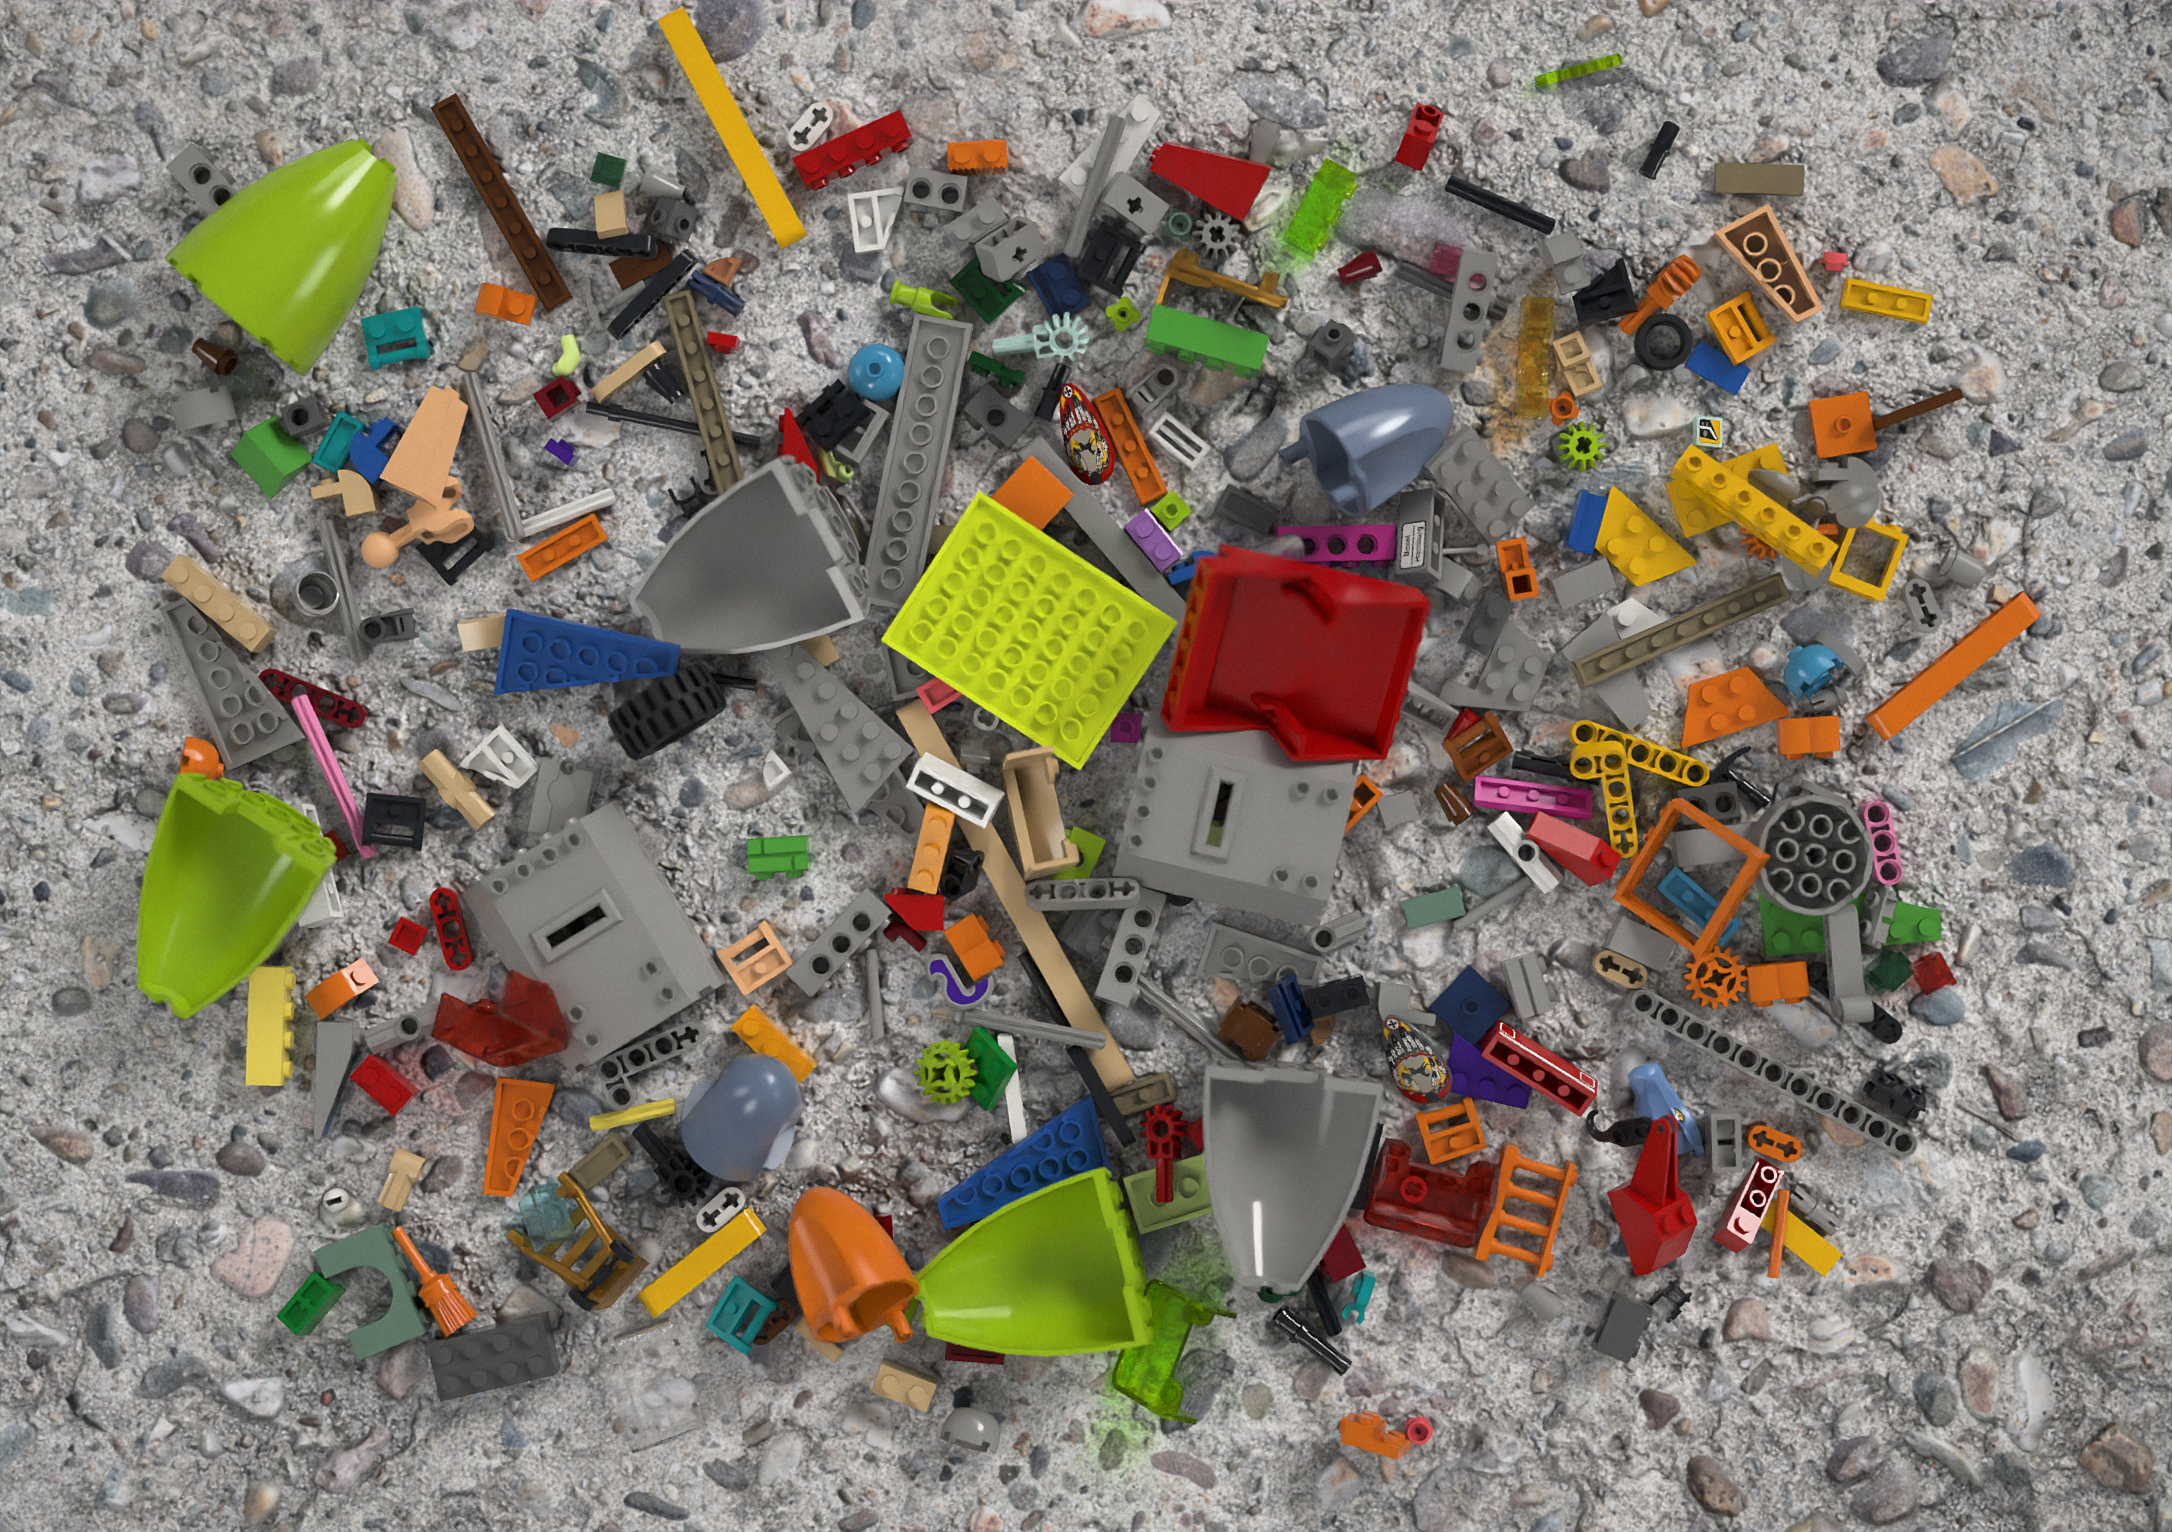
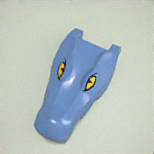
(1656, 1098)

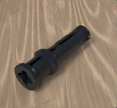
(1300, 1332)

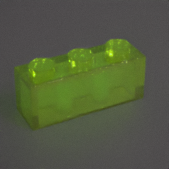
(1320, 208)

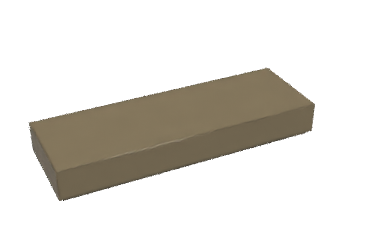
(1758, 179)
(1141, 1095)

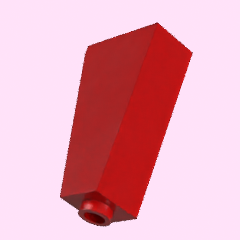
(1214, 177)

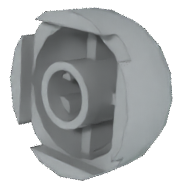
(972, 1428)

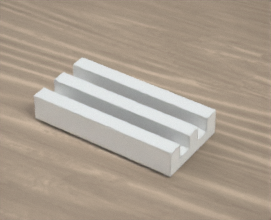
(1198, 456)

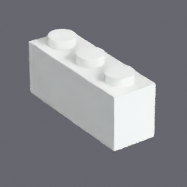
(955, 790)

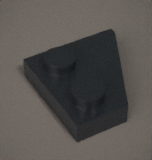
(1606, 297)

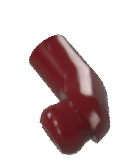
(911, 936)

